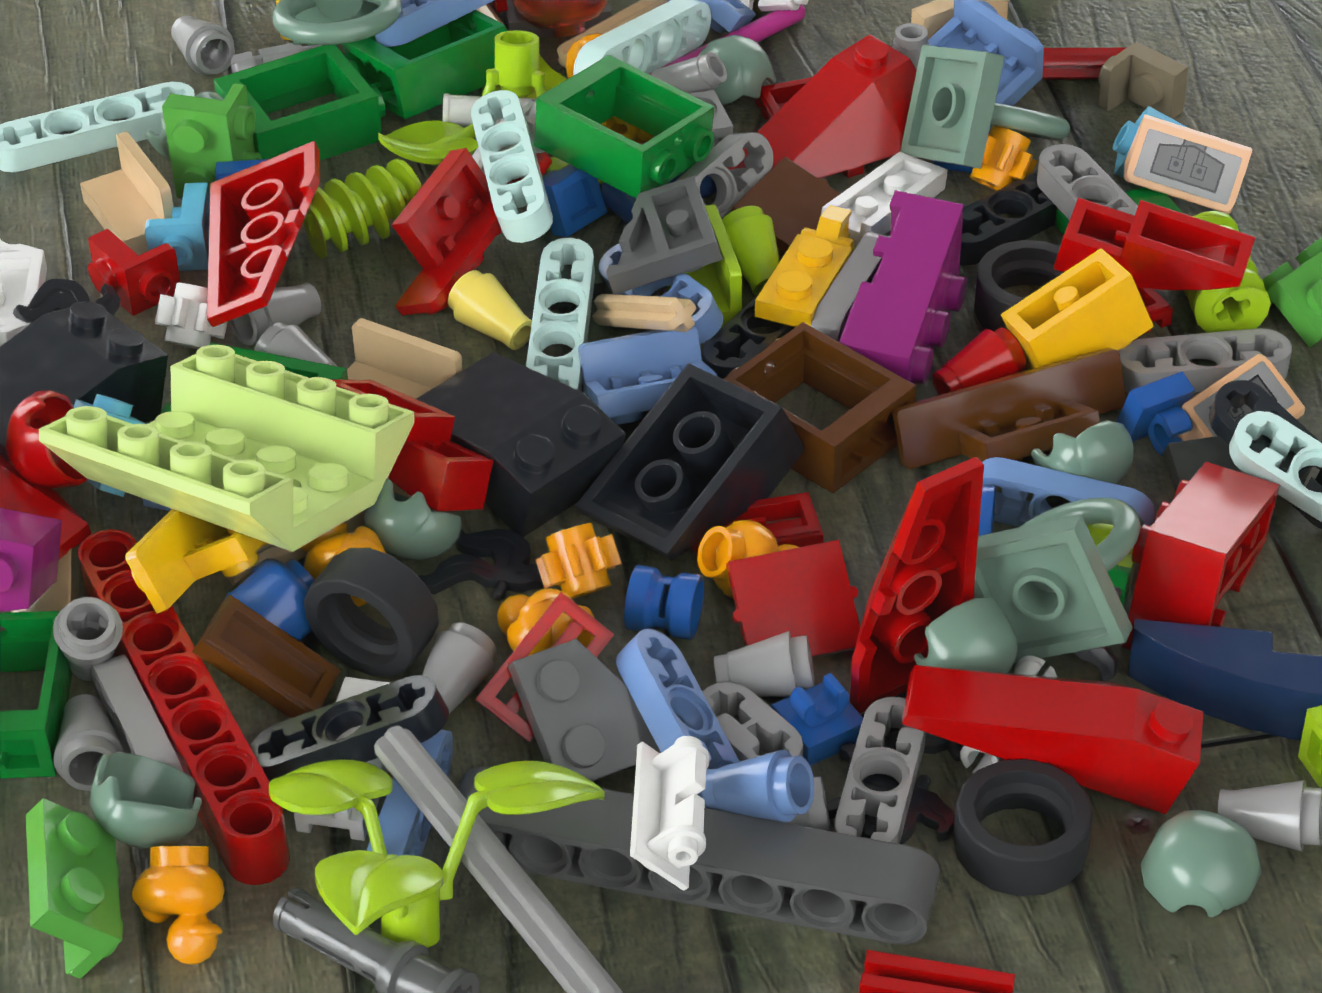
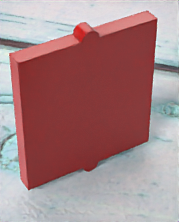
(799, 593)

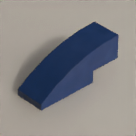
(1227, 674)

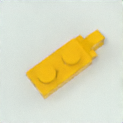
(807, 270)

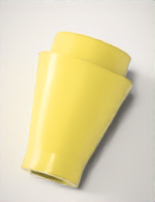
(486, 306)

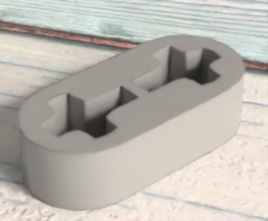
(757, 725)

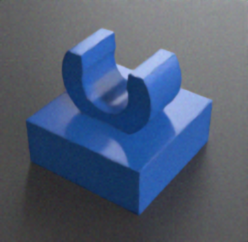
(573, 199)
(1158, 412)
(821, 718)

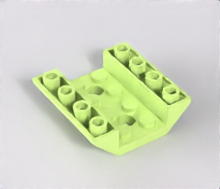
(245, 448)

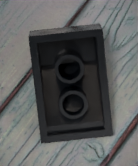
(79, 356)
(538, 431)
(693, 464)

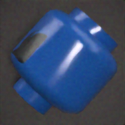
(277, 594)

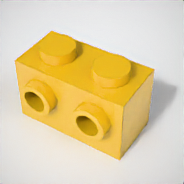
(1079, 313)

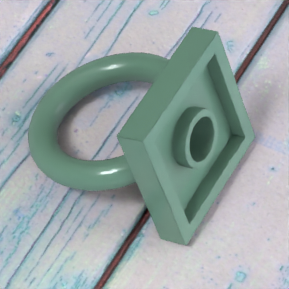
(333, 20)
(957, 106)
(1057, 580)

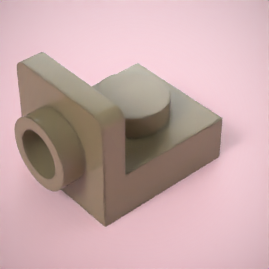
(1144, 79)

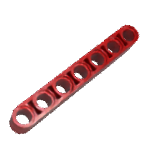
(205, 736)

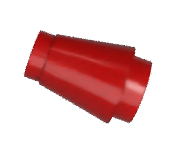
(982, 360)

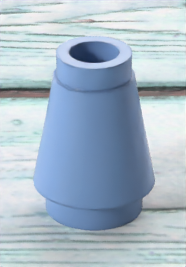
(762, 787)

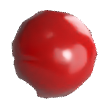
(25, 451)

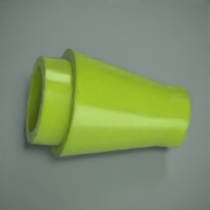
(753, 244)

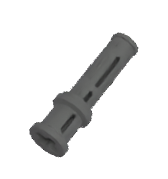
(388, 964)

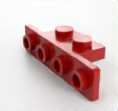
(448, 229)

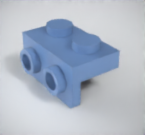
(981, 28)
(636, 369)

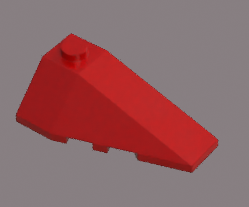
(255, 229)
(920, 579)
(1092, 730)

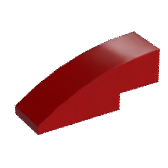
(1157, 246)
(429, 461)

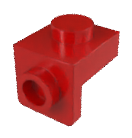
(134, 277)

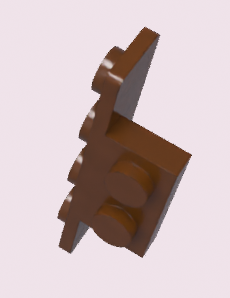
(1011, 412)

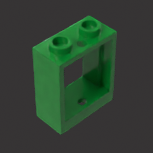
(440, 62)
(301, 77)
(571, 127)
(31, 736)

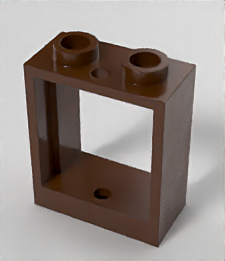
(863, 386)

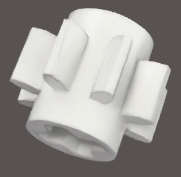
(187, 317)

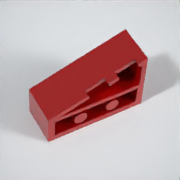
(1200, 547)

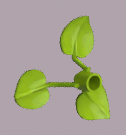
(516, 69)
(409, 888)

